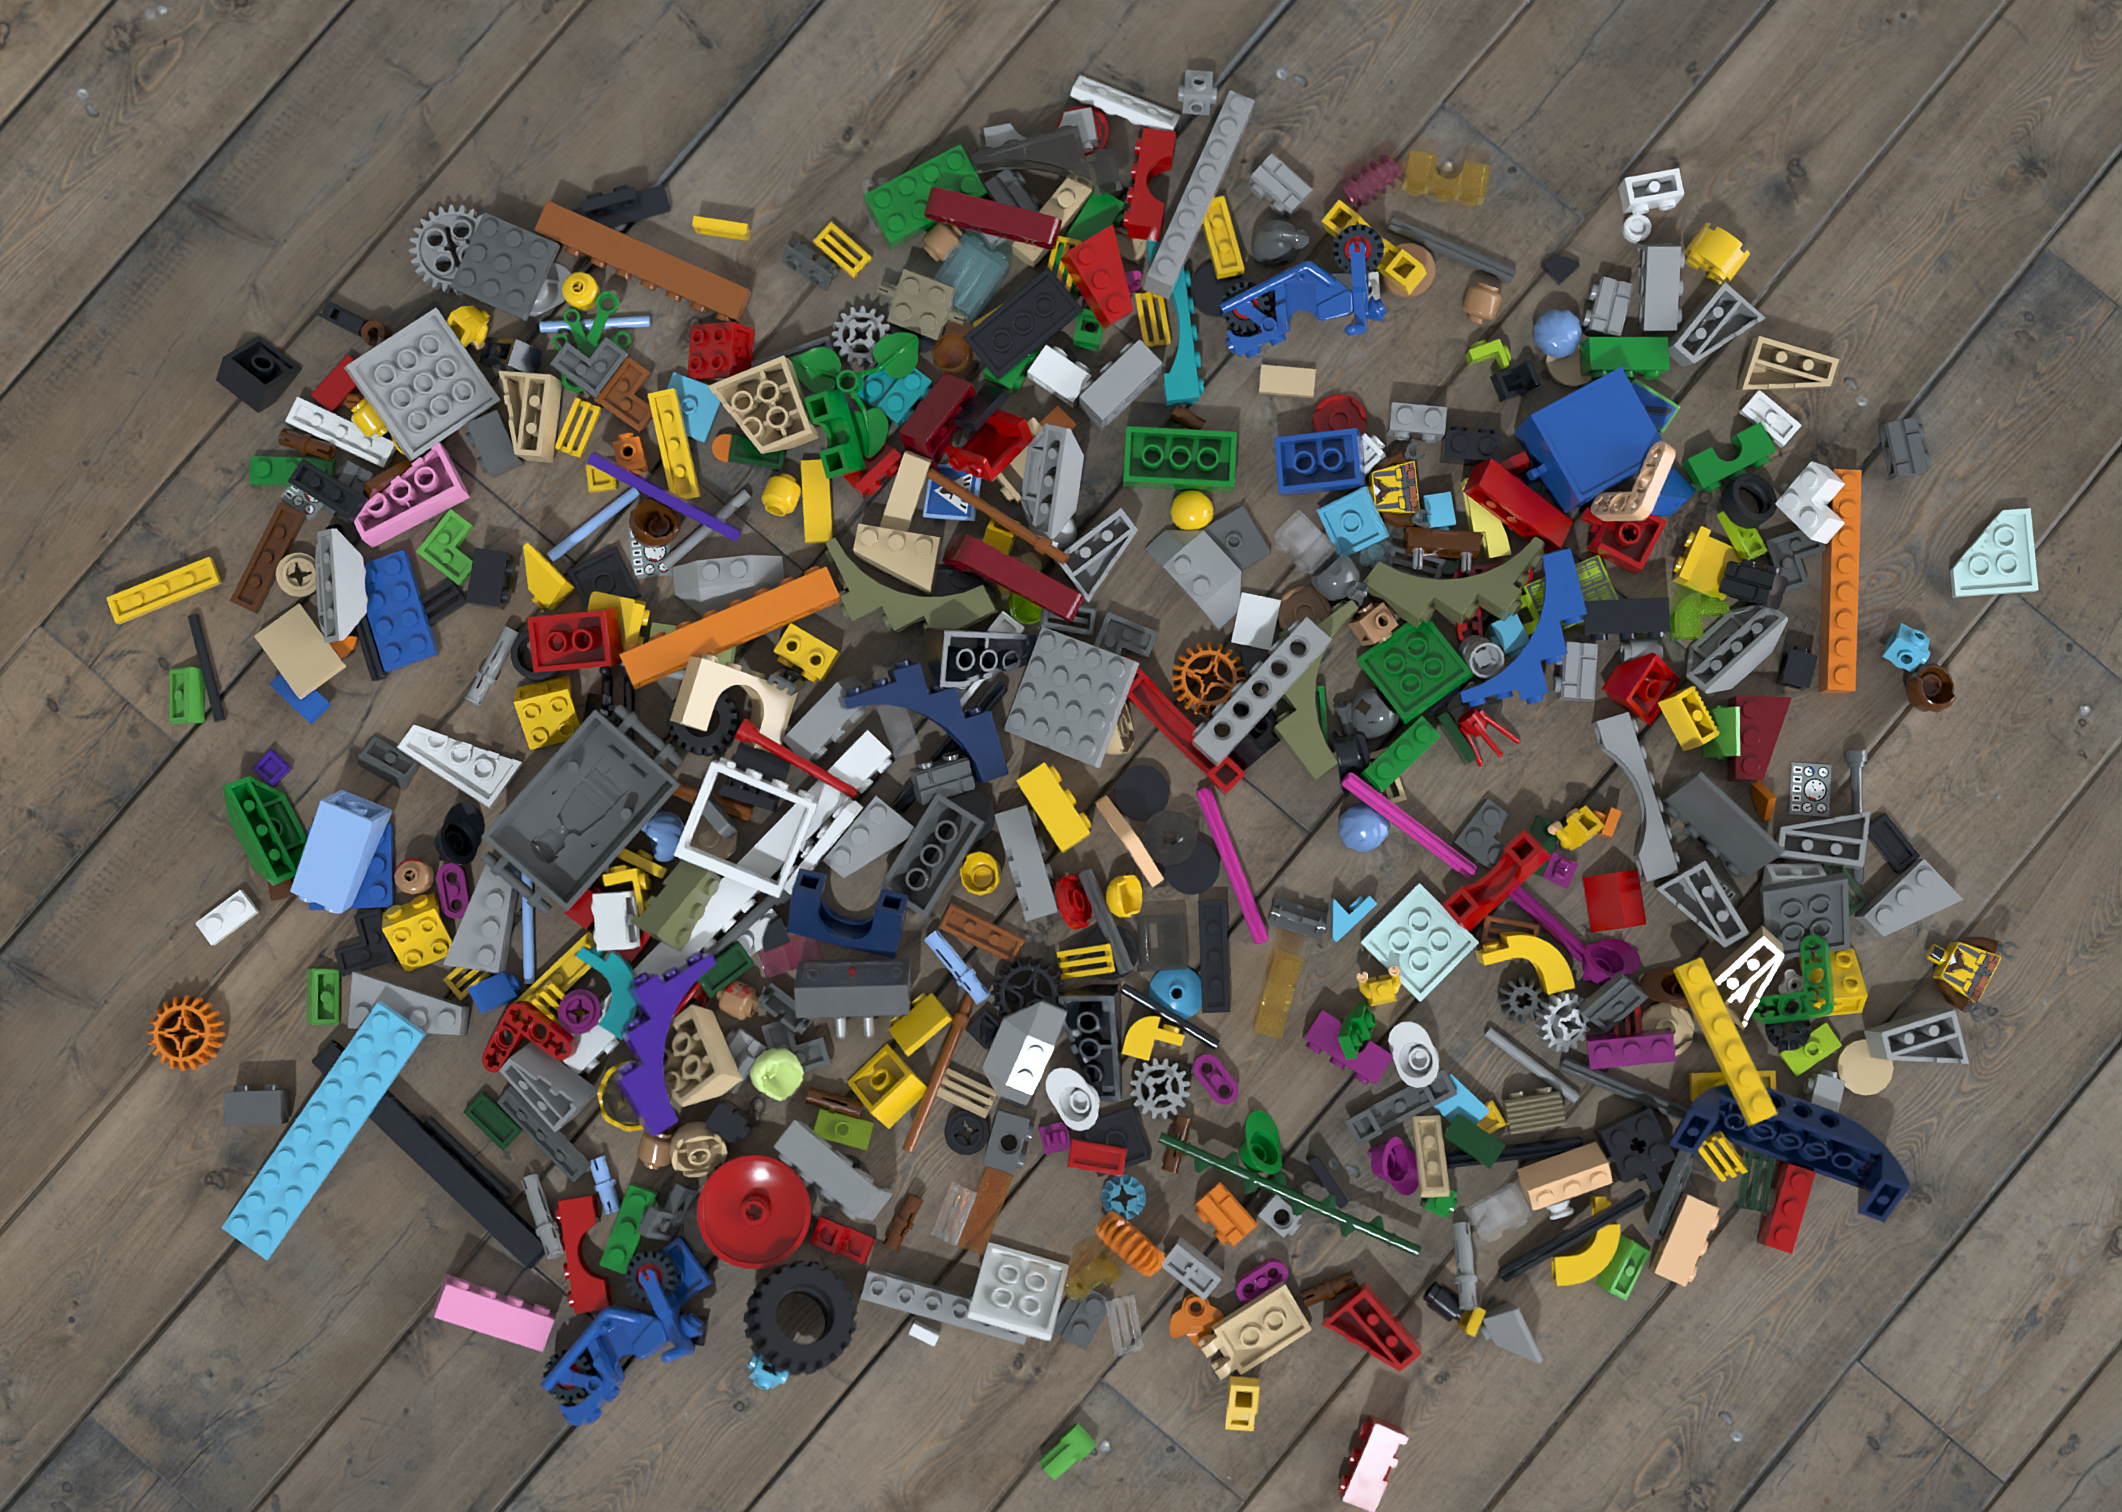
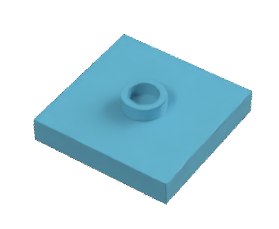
(697, 405)
(1353, 522)

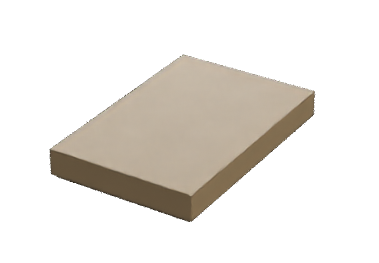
(300, 651)

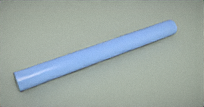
(612, 323)
(593, 524)
(528, 937)

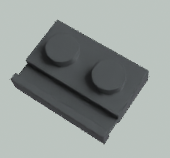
(1613, 1002)
(1081, 1319)

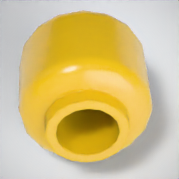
(585, 298)
(367, 420)
(781, 494)

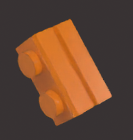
(1225, 1214)

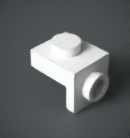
(1372, 452)

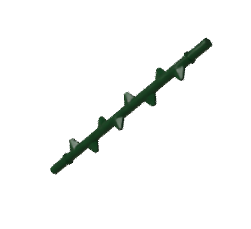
(1299, 1201)

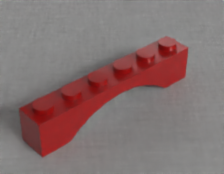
(1179, 731)

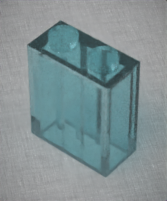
(974, 273)

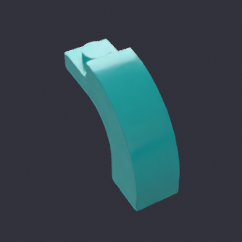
(620, 977)

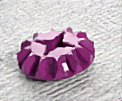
(573, 1002)

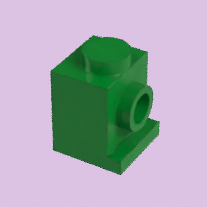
(1086, 339)
(1440, 1205)

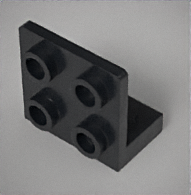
(766, 763)

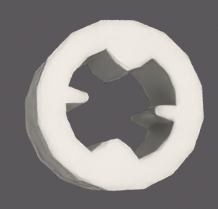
(1560, 1209)

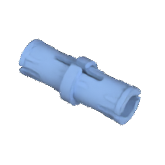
(605, 1185)

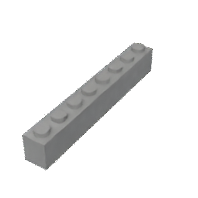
(1199, 195)

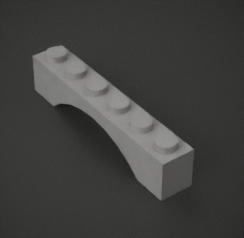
(1653, 852)

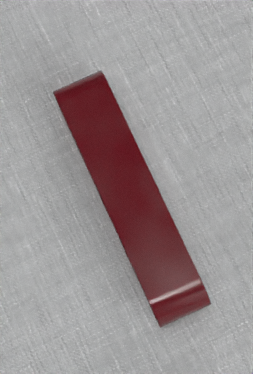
(992, 218)

